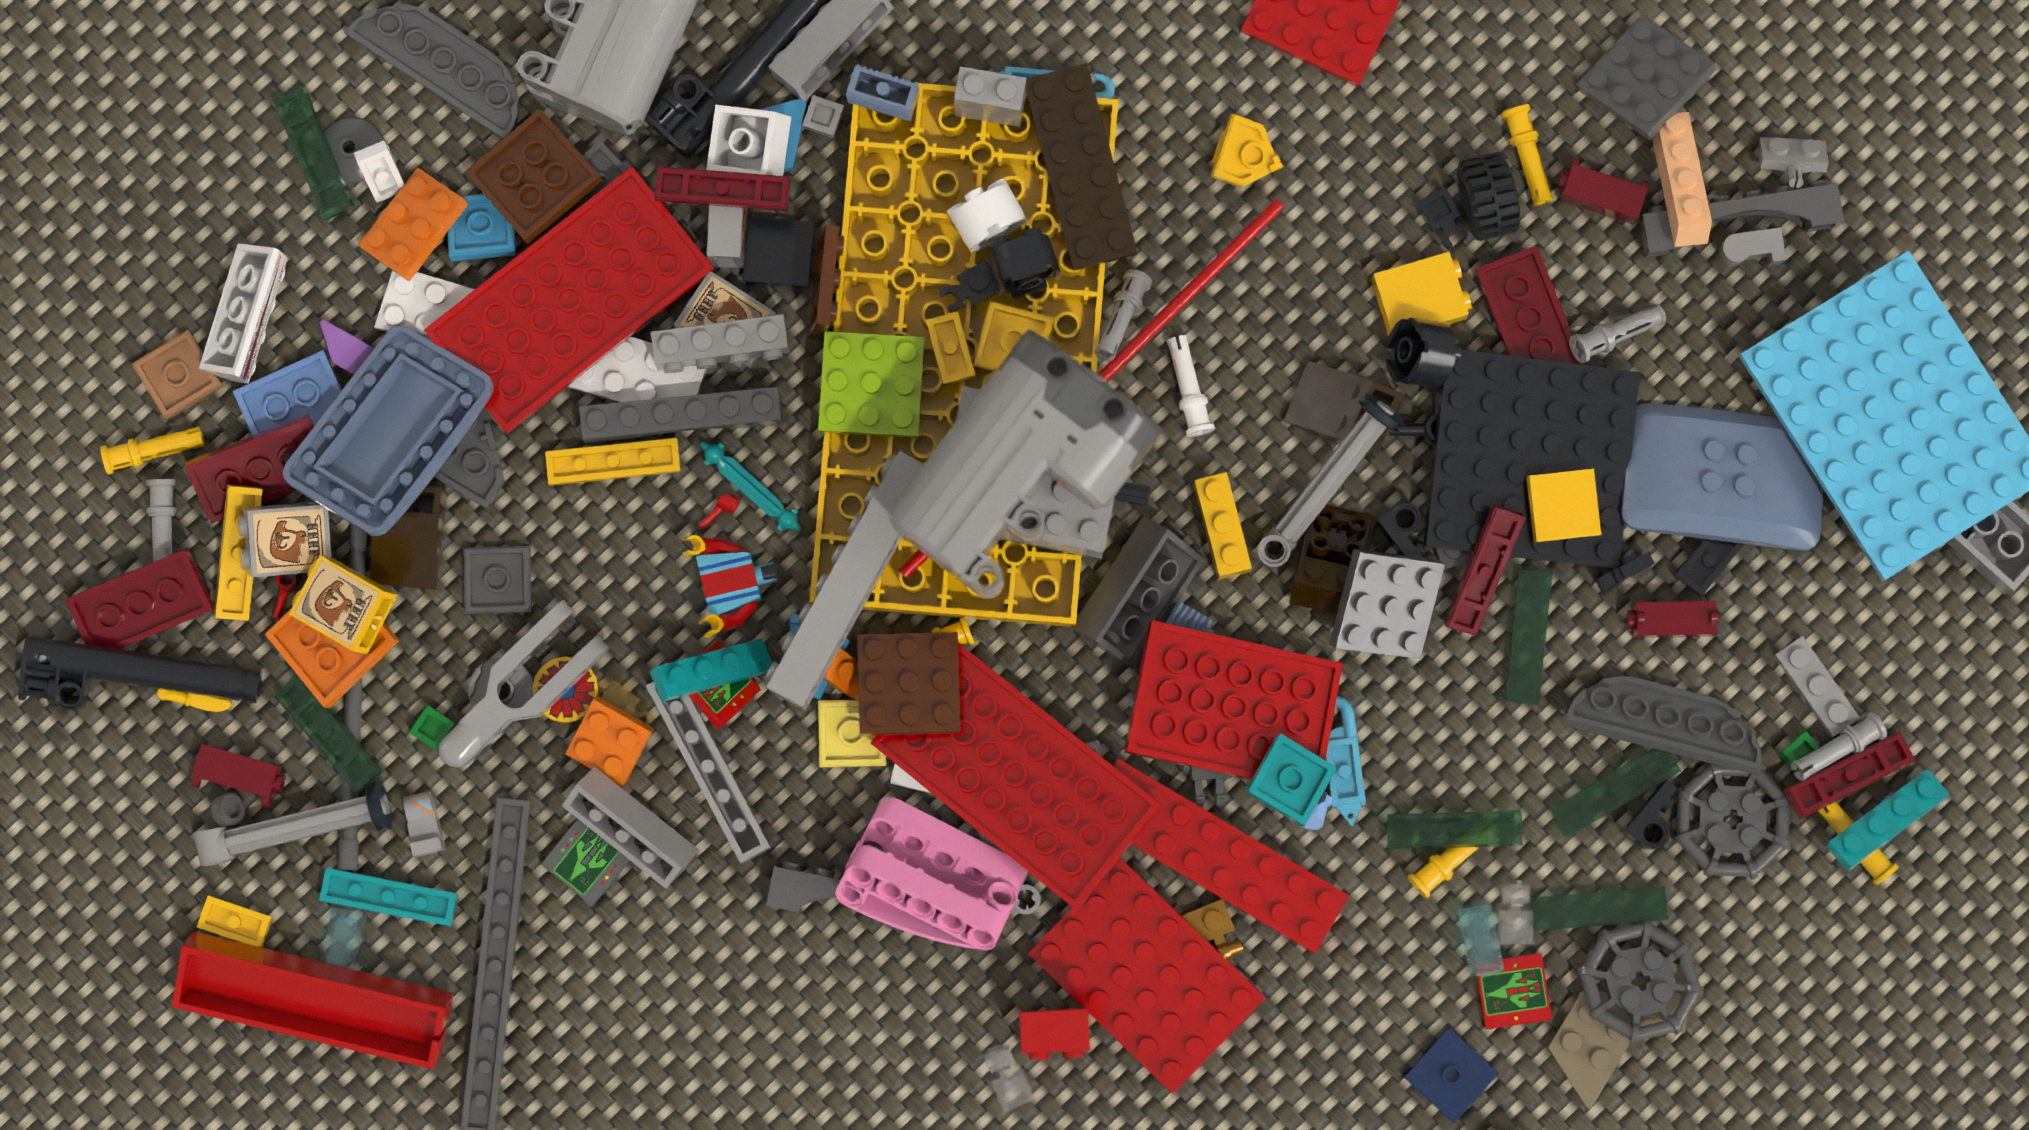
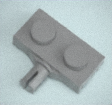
(1793, 157)

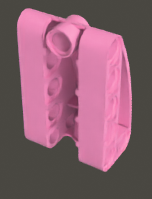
(930, 878)

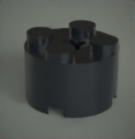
(1023, 263)
(1422, 352)

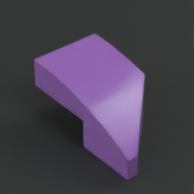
(344, 348)

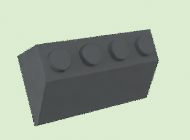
(1137, 589)

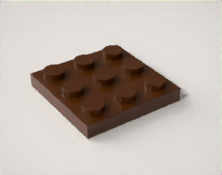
(533, 176)
(826, 282)
(908, 683)

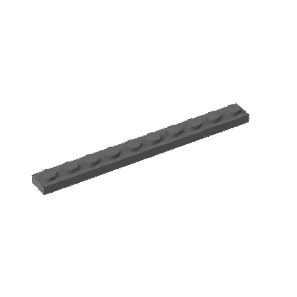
(496, 964)

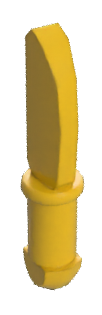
(202, 702)

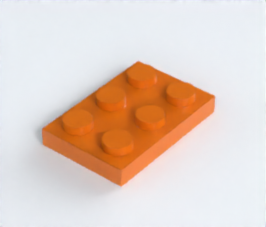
(413, 224)

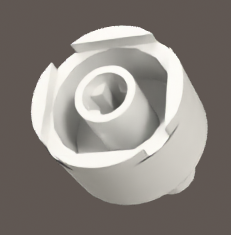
(987, 215)

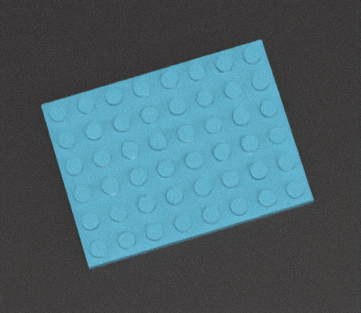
(1894, 415)

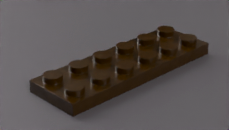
(1080, 167)

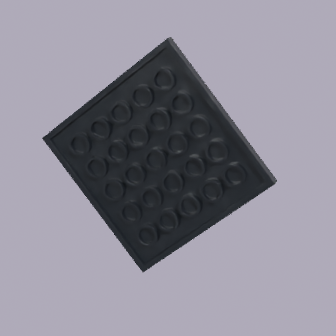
(1521, 420)

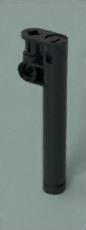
(690, 120)
(53, 664)

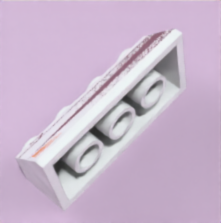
(243, 312)

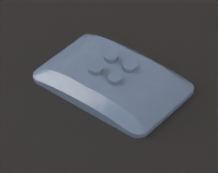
(389, 431)
(1720, 479)

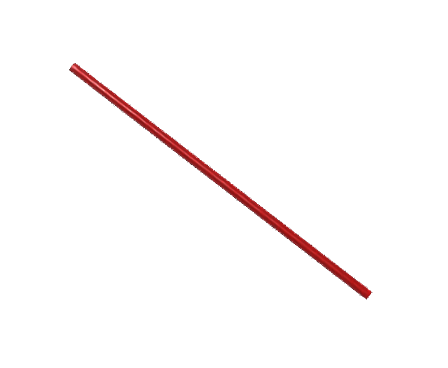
(1161, 319)

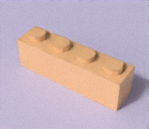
(1682, 182)

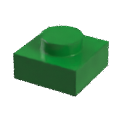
(432, 727)
(1798, 748)

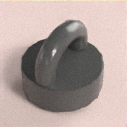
(228, 809)

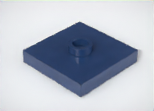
(1451, 1075)

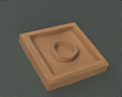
(174, 375)

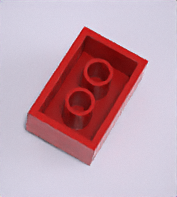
(1054, 1032)

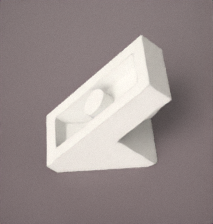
(380, 170)

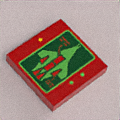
(727, 700)
(1516, 994)

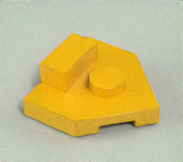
(1243, 153)

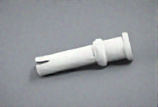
(1192, 401)

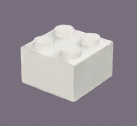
(748, 141)

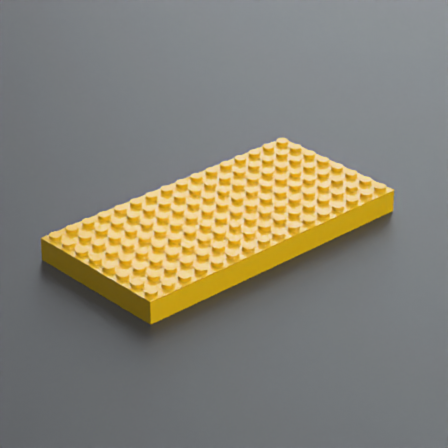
(892, 269)

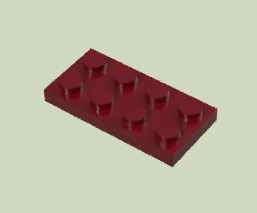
(1526, 307)
(247, 463)
(141, 602)

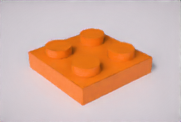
(609, 740)

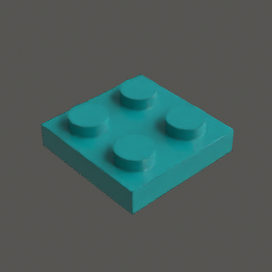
(1290, 779)

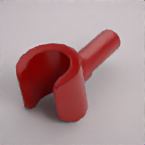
(725, 503)
(283, 594)

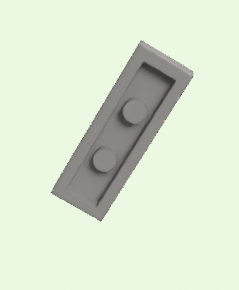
(1816, 686)

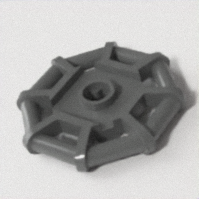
(1718, 833)
(1629, 997)

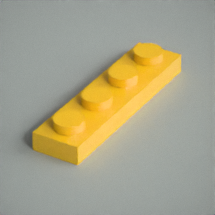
(613, 461)
(233, 583)

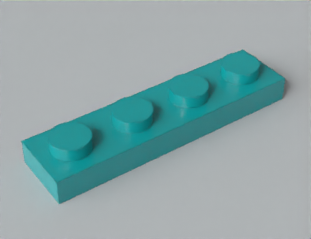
(711, 670)
(1887, 820)
(388, 897)

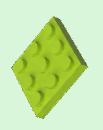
(871, 384)

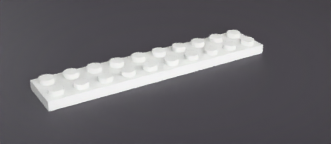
(620, 376)

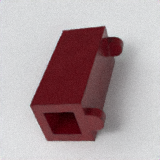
(1602, 193)
(1672, 619)
(238, 773)

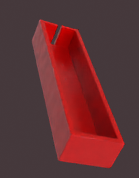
(1236, 866)
(312, 1000)

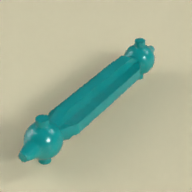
(750, 486)

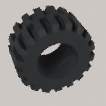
(1488, 196)

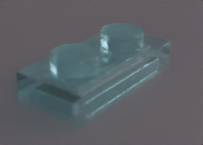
(343, 938)
(1480, 940)

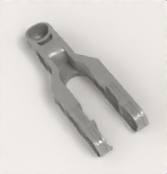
(491, 716)

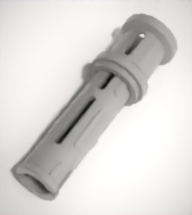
(1126, 303)
(1605, 337)
(161, 511)
(1851, 740)

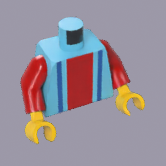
(728, 581)

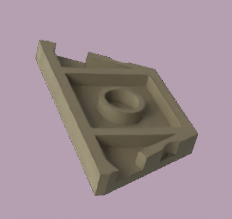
(1588, 1048)

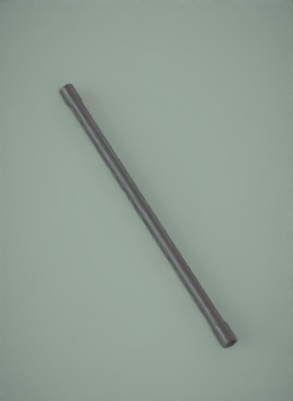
(348, 842)

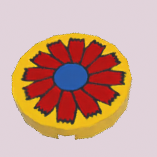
(576, 700)

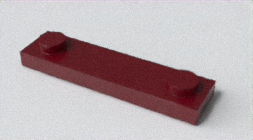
(722, 188)
(1484, 569)
(1849, 775)

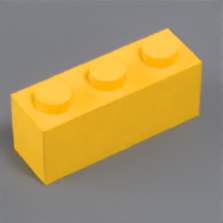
(1222, 526)

